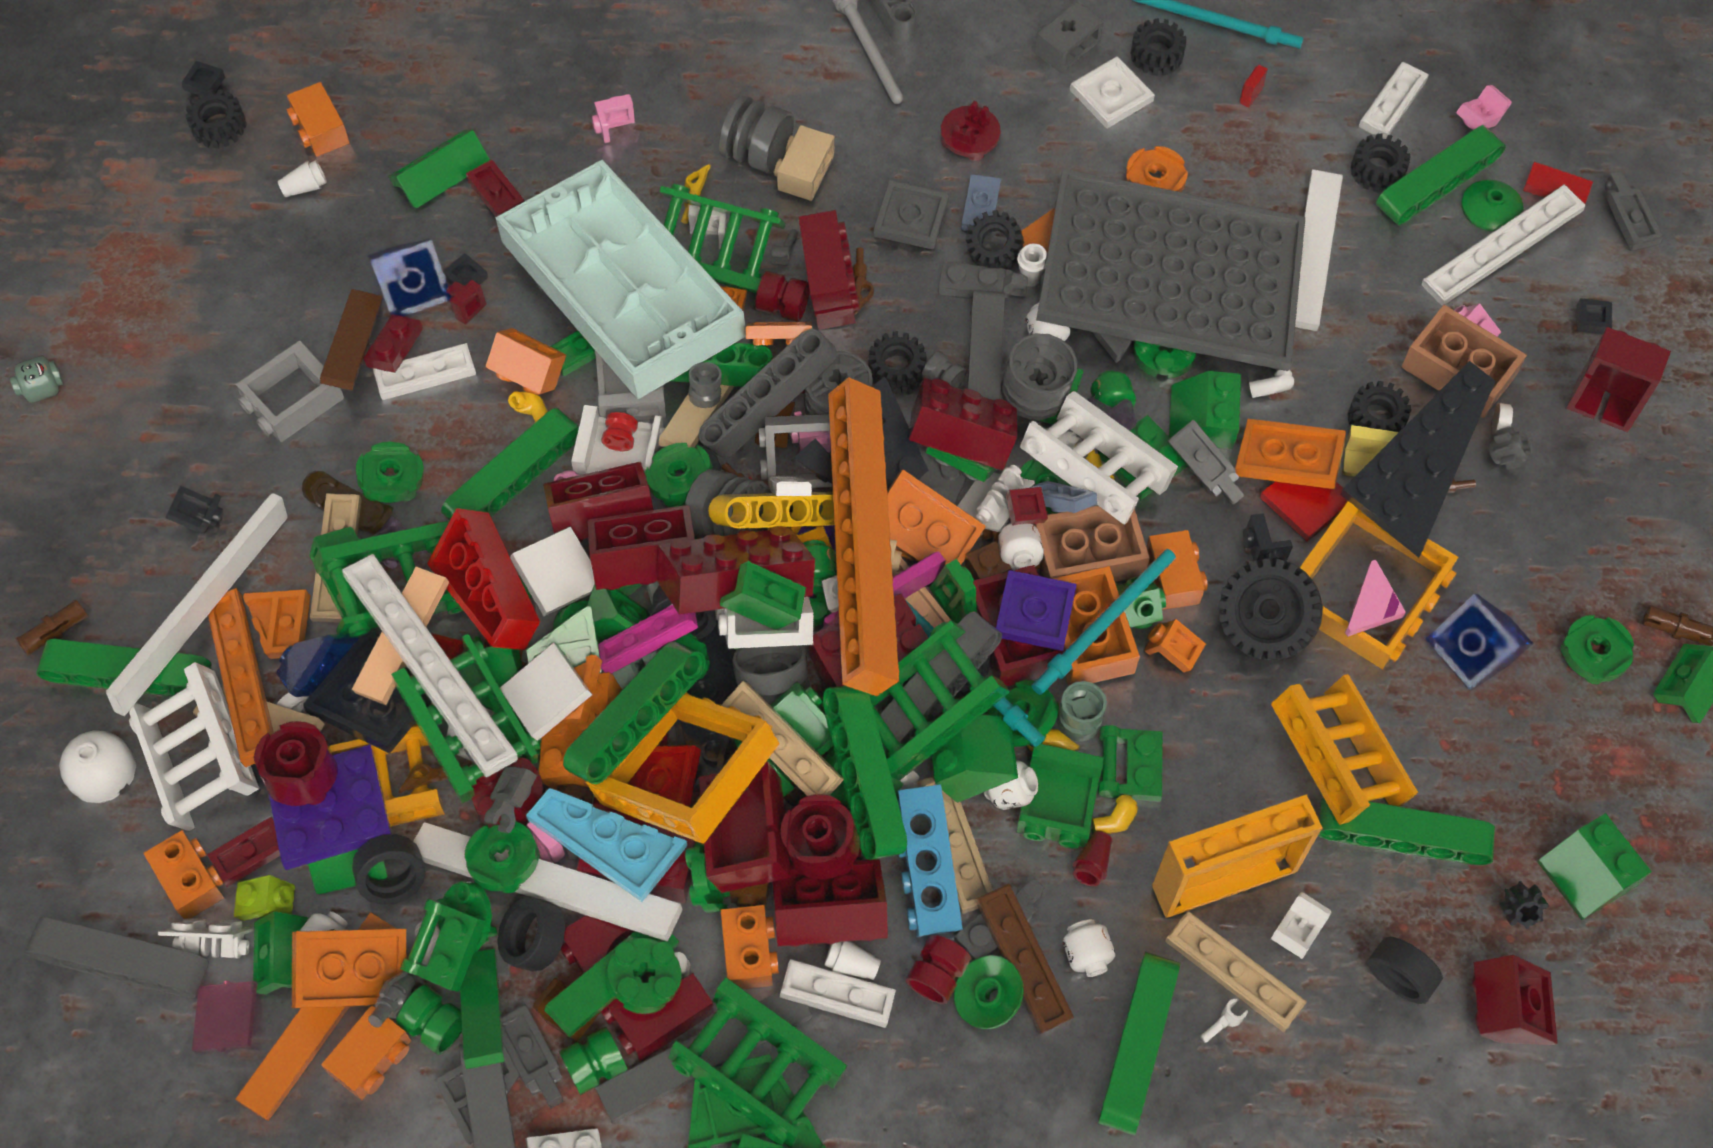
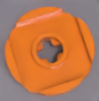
(1160, 159)

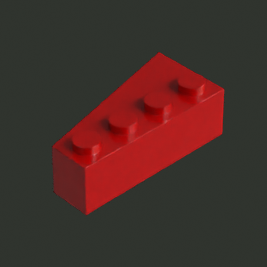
(484, 580)

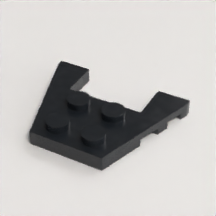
(898, 449)

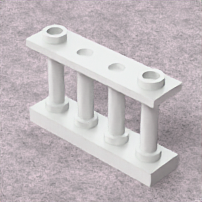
(1112, 440)
(213, 717)

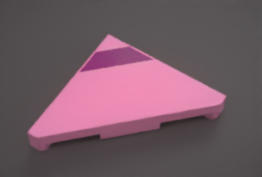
(1375, 602)

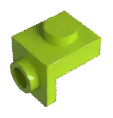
(263, 896)

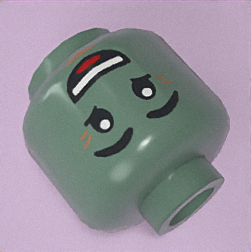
(36, 379)

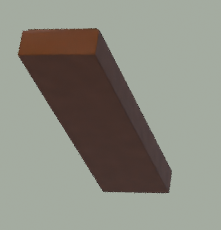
(351, 340)
(1020, 947)

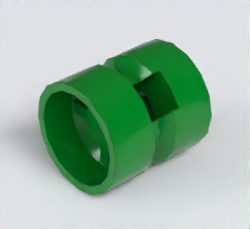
(428, 1017)
(593, 1060)

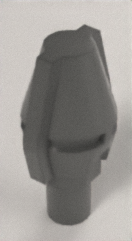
(392, 998)

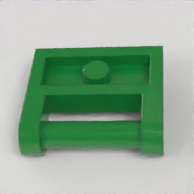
(1143, 763)
(452, 949)

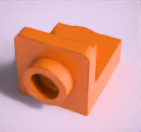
(1175, 644)

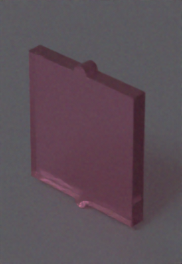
(224, 1016)

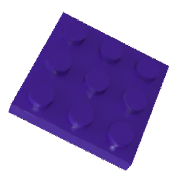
(341, 822)

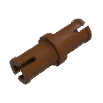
(1678, 625)
(51, 627)

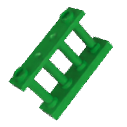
(721, 270)
(396, 544)
(956, 713)
(447, 747)
(761, 1026)

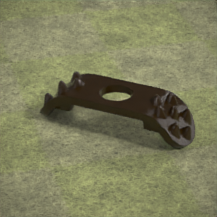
(372, 513)

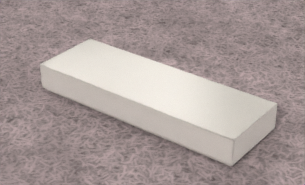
(1393, 100)
(426, 371)
(789, 486)
(837, 993)

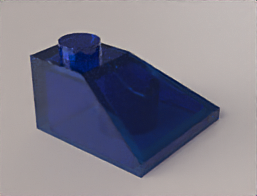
(410, 277)
(1478, 641)
(311, 661)

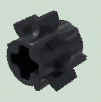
(1523, 905)

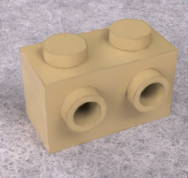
(805, 162)

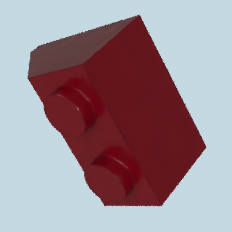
(1514, 1001)

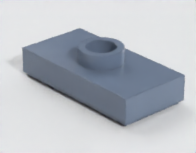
(981, 197)
(1066, 498)

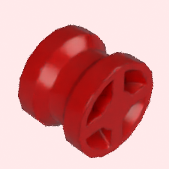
(619, 431)

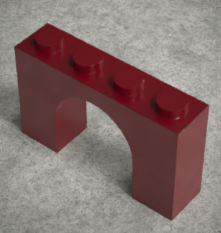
(643, 1034)

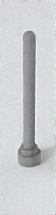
(849, 8)

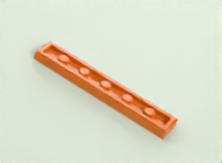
(240, 674)
(295, 1050)

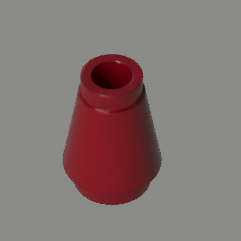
(1093, 861)

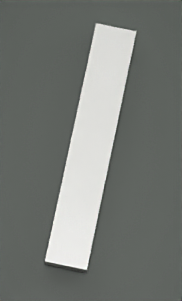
(1317, 243)
(1503, 245)

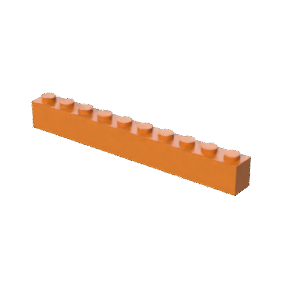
(862, 539)

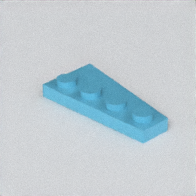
(617, 848)

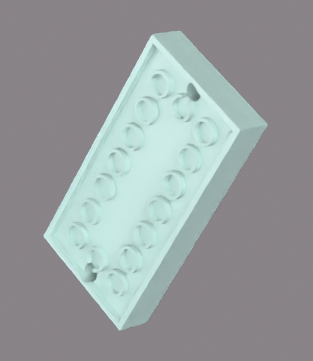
(621, 278)

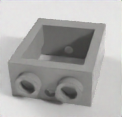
(303, 410)
(790, 424)

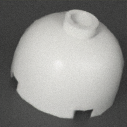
(97, 766)

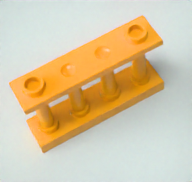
(1325, 762)
(422, 801)

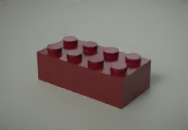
(706, 569)

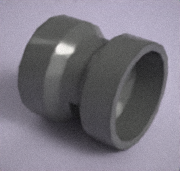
(940, 368)
(705, 385)

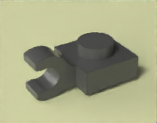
(510, 792)

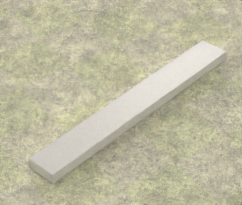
(196, 605)
(430, 666)
(561, 886)

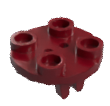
(964, 141)

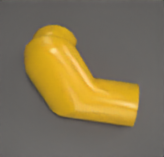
(528, 404)

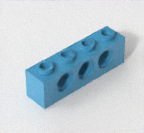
(946, 916)

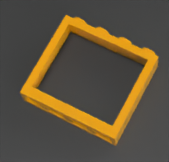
(1432, 557)
(722, 793)
(1235, 855)

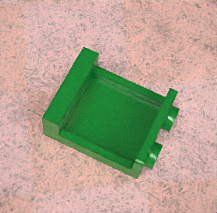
(803, 712)
(1064, 796)

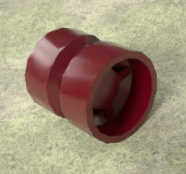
(783, 296)
(936, 972)

